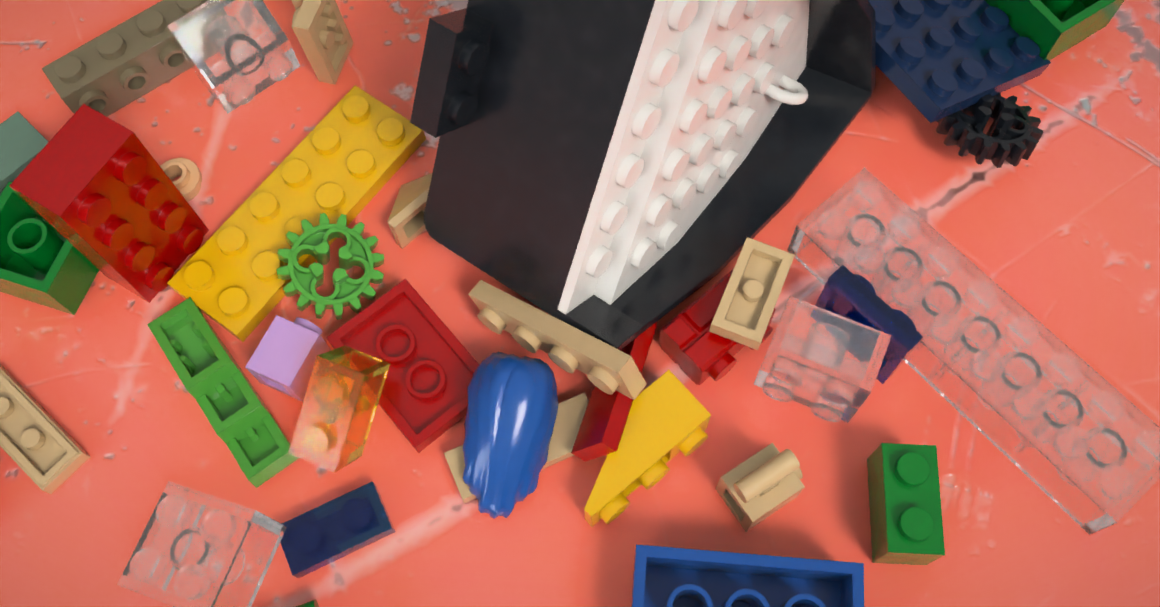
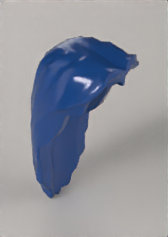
(508, 430)

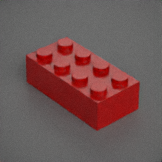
(112, 202)

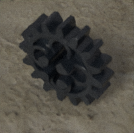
(1009, 138)

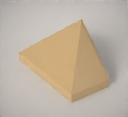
(408, 211)

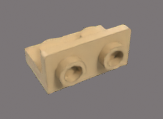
(322, 37)

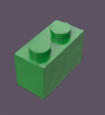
(905, 504)

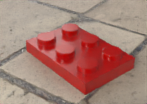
(427, 363)

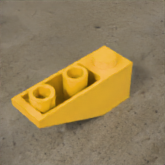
(658, 427)

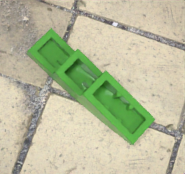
(222, 392)

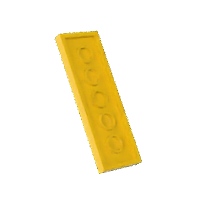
(329, 172)

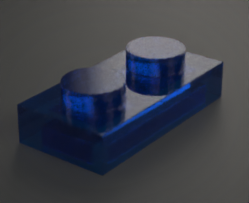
(335, 530)

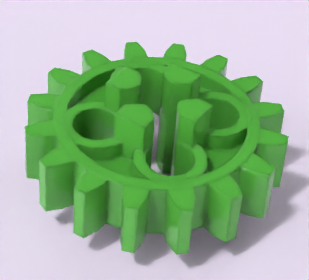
(355, 253)

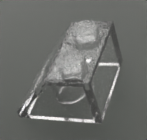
(234, 49)

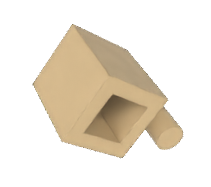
(761, 485)

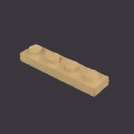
(565, 345)

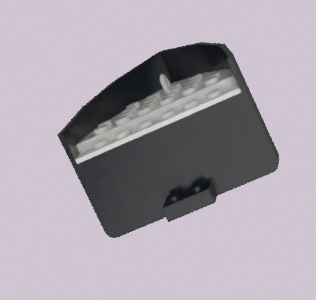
(629, 143)

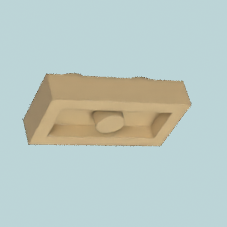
(752, 293)

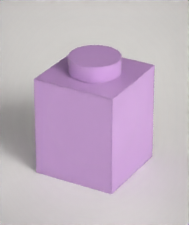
(287, 356)

